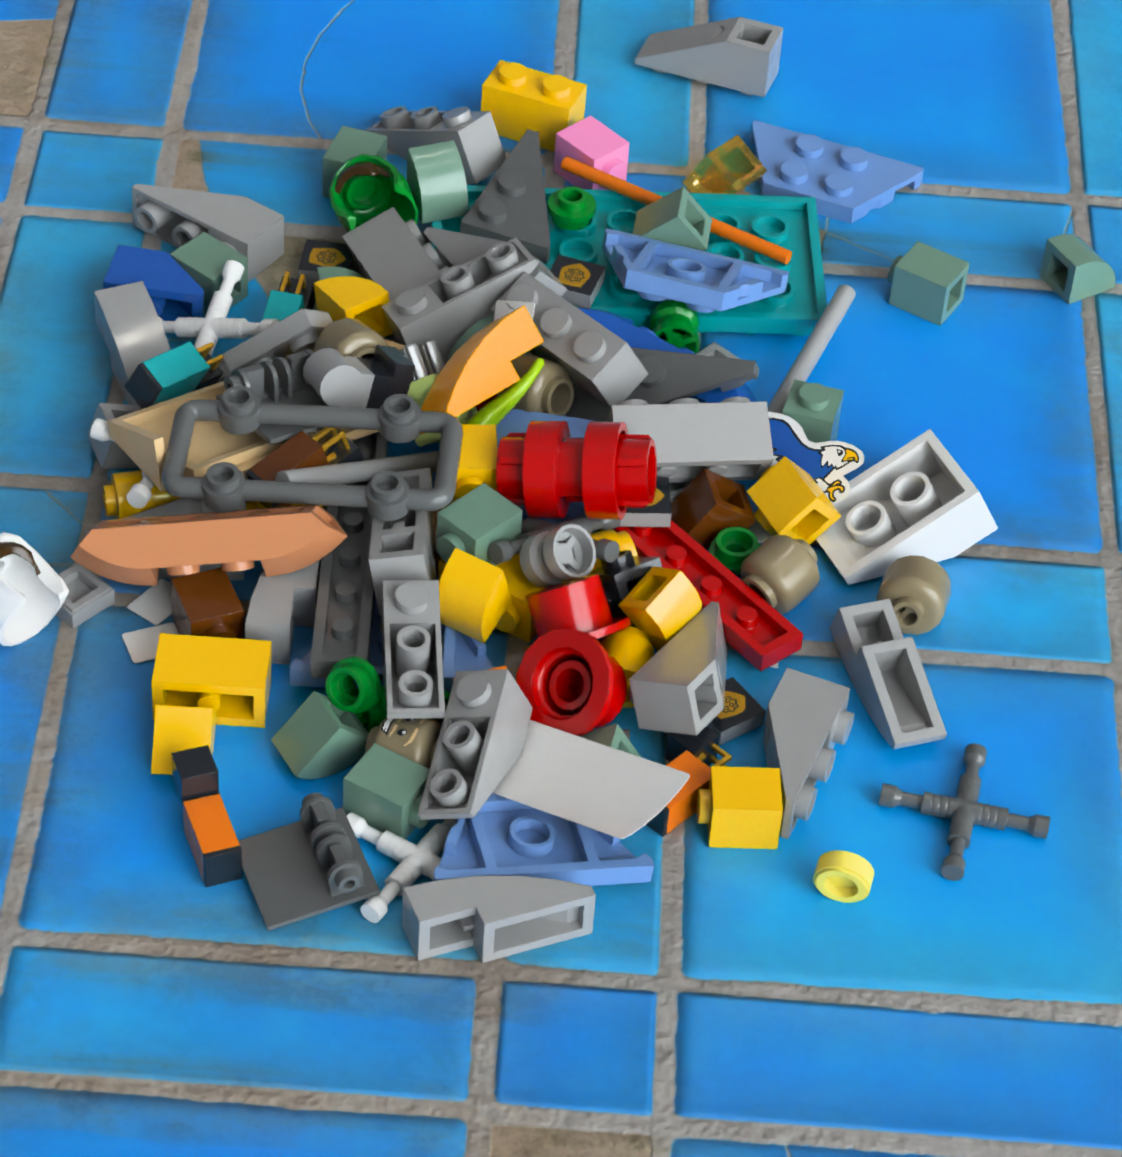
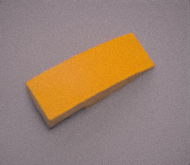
(483, 364)

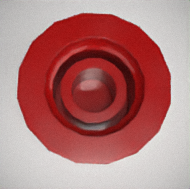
(574, 605)
(571, 681)

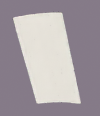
(589, 782)

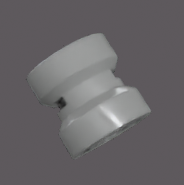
(557, 555)

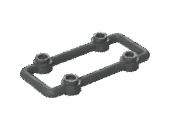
(241, 413)

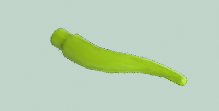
(498, 408)

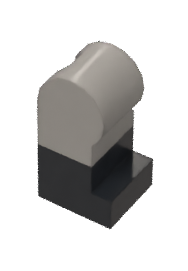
(358, 380)

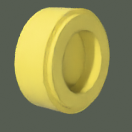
(843, 876)

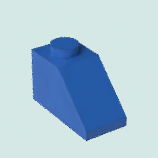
(168, 284)

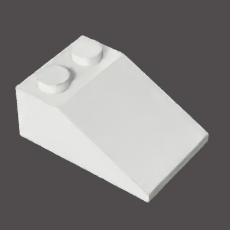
(904, 507)

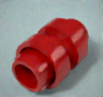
(602, 470)

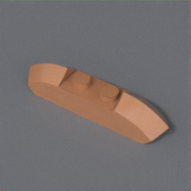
(277, 536)

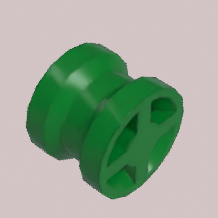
(672, 316)

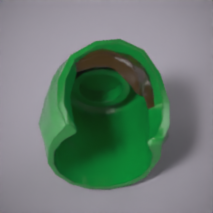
(367, 188)

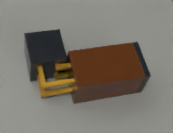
(305, 452)

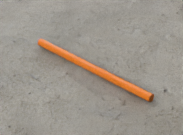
(647, 197)

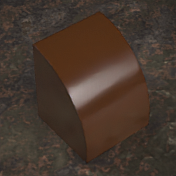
(710, 506)

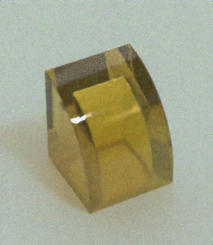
(726, 169)

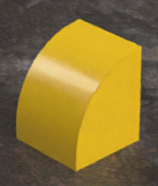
(354, 299)
(472, 595)
(662, 604)
(178, 730)

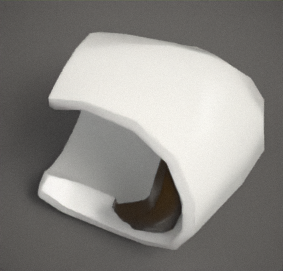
(28, 591)

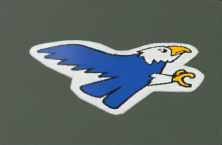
(824, 461)

